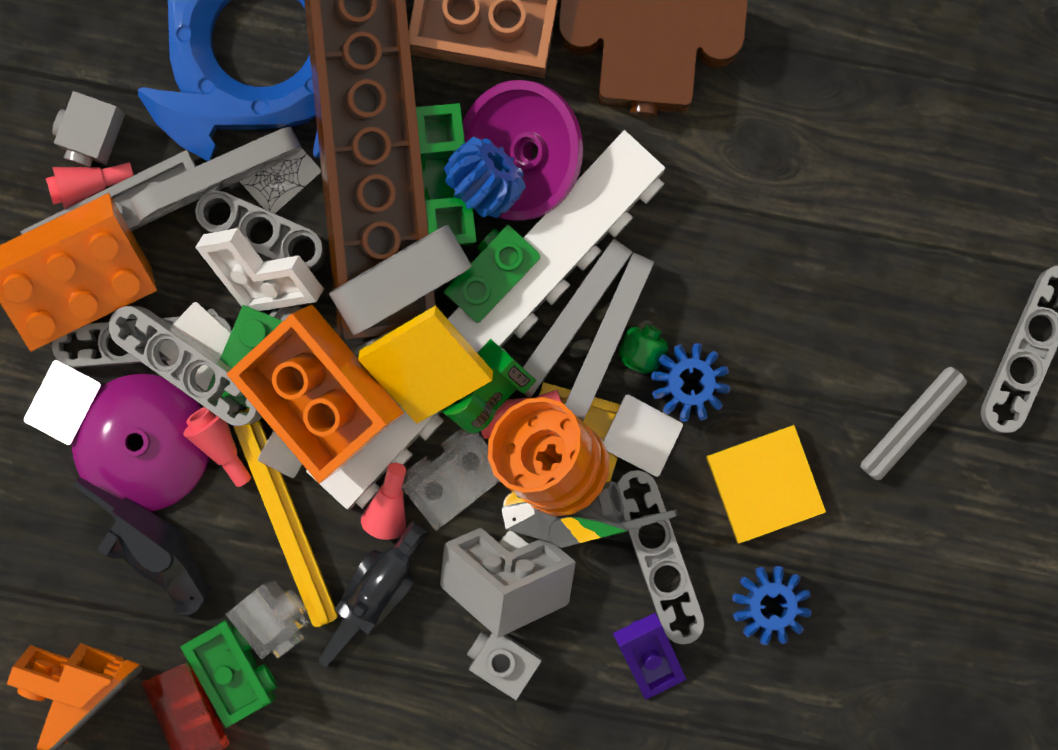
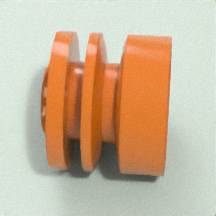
(548, 456)

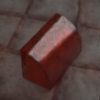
(185, 710)

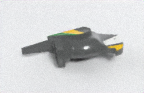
(598, 520)

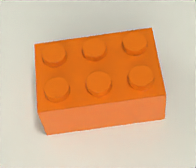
(72, 272)
(314, 393)

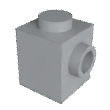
(87, 129)
(503, 663)

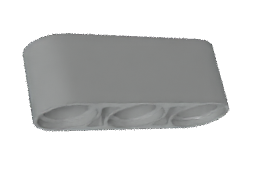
(246, 215)
(400, 280)

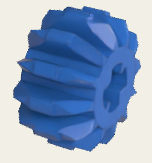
(484, 177)
(706, 382)
(771, 621)

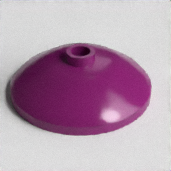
(517, 118)
(165, 465)

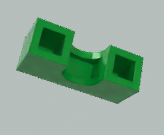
(439, 137)

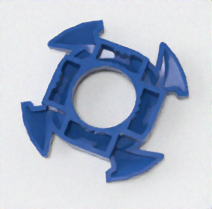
(213, 98)

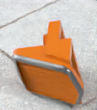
(74, 684)

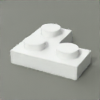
(256, 282)

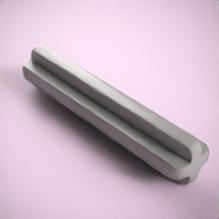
(913, 423)

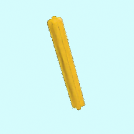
(287, 526)

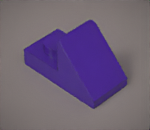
(649, 656)

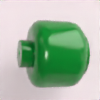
(642, 349)

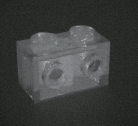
(452, 479)
(270, 619)

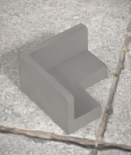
(506, 586)

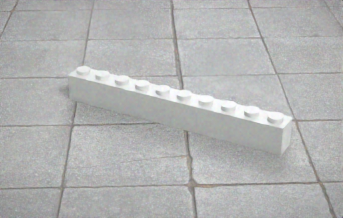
(564, 241)

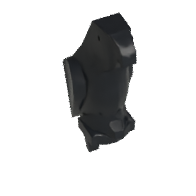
(151, 548)
(375, 590)

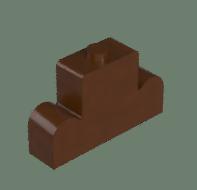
(652, 46)

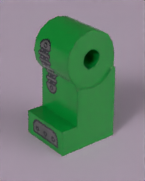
(478, 408)

